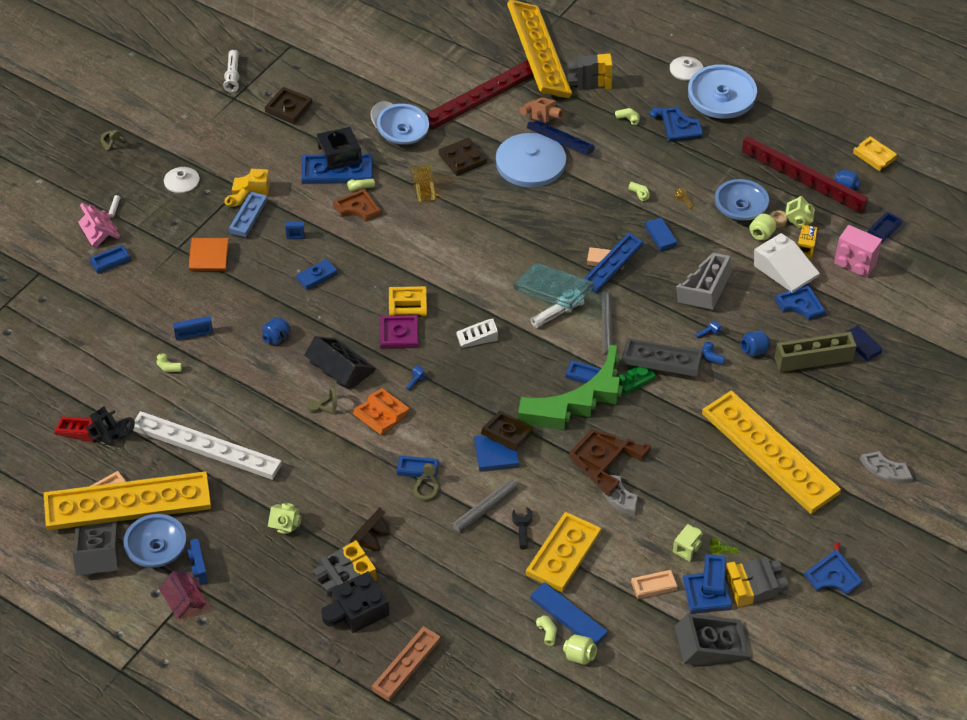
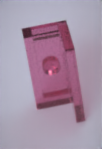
(181, 593)

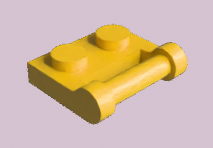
(407, 297)

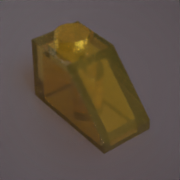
(423, 182)

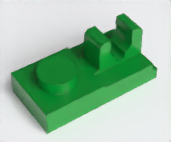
(635, 379)

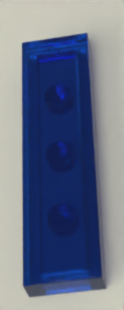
(560, 136)

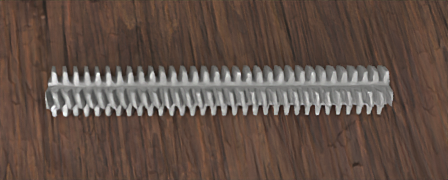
(606, 321)
(485, 504)

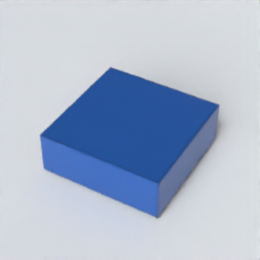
(295, 230)

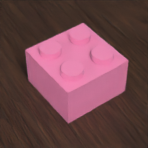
(857, 251)

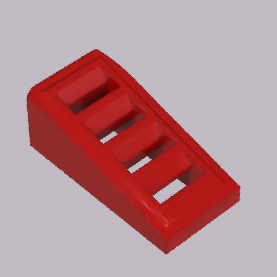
(76, 433)

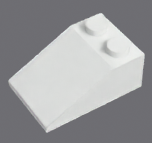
(785, 263)

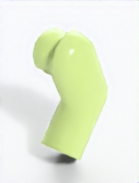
(629, 114)
(356, 185)
(641, 191)
(165, 364)
(550, 628)

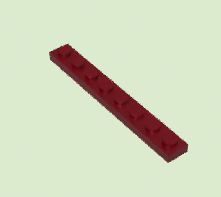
(479, 95)
(804, 174)

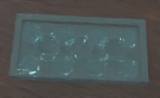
(553, 285)

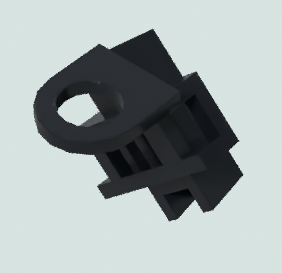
(114, 428)

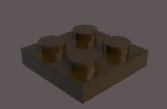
(288, 105)
(462, 156)
(507, 430)

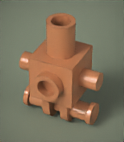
(542, 110)

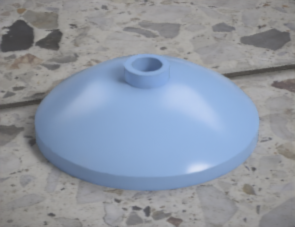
(402, 123)

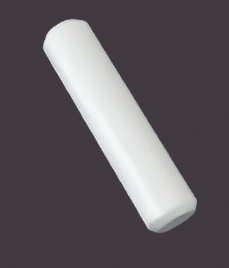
(112, 211)

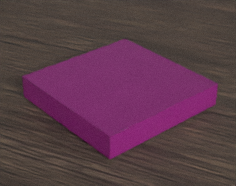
(399, 332)

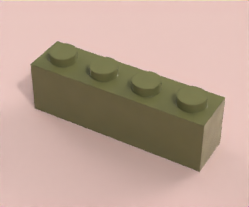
(815, 351)

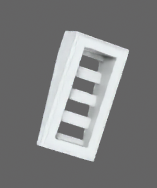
(482, 327)

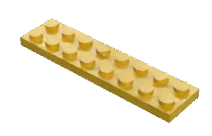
(539, 49)
(771, 452)
(126, 500)

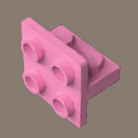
(97, 225)

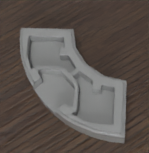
(886, 469)
(622, 499)

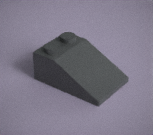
(96, 549)
(711, 639)

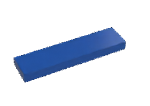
(614, 261)
(567, 613)

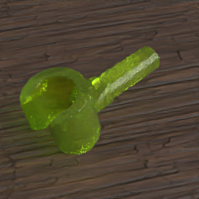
(717, 547)

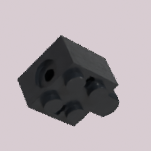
(357, 603)

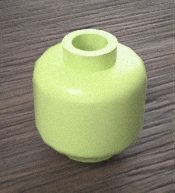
(762, 227)
(580, 649)

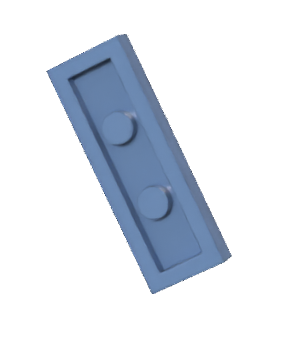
(248, 214)

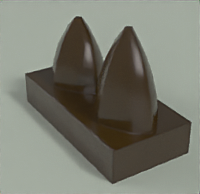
(366, 537)

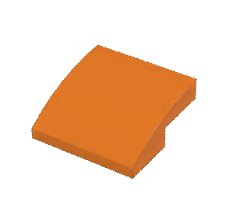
(208, 254)
(381, 411)

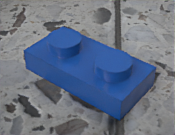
(196, 556)

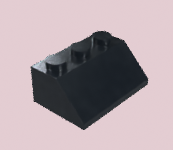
(338, 361)

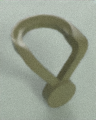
(114, 135)
(314, 406)
(429, 470)

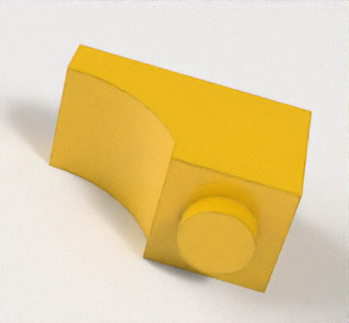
(256, 181)

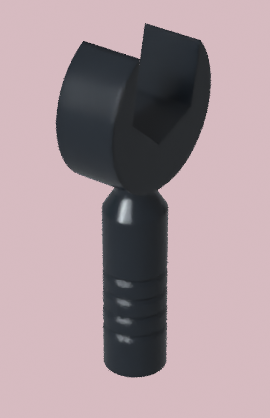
(522, 522)

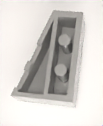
(707, 283)

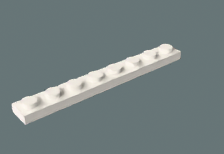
(207, 445)

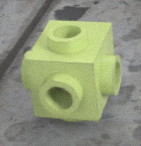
(800, 212)
(284, 518)

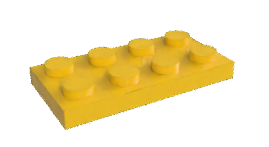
(563, 551)

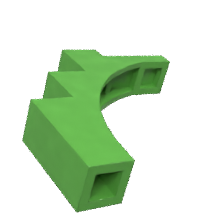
(556, 410)

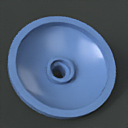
(741, 199)
(155, 532)

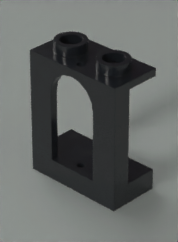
(343, 156)

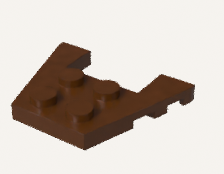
(599, 451)

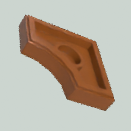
(357, 204)

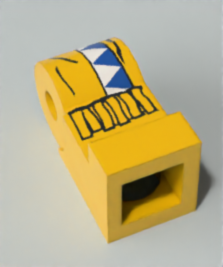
(807, 239)

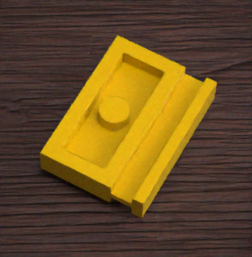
(875, 153)

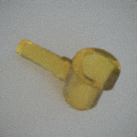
(681, 193)

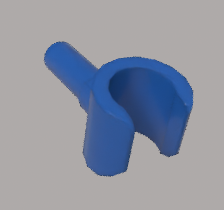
(714, 326)
(419, 374)

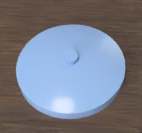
(722, 91)
(530, 160)

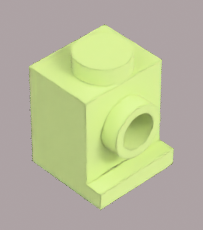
(688, 542)

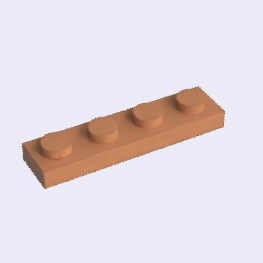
(406, 663)

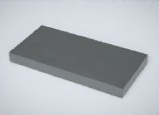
(662, 357)

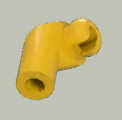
(237, 199)

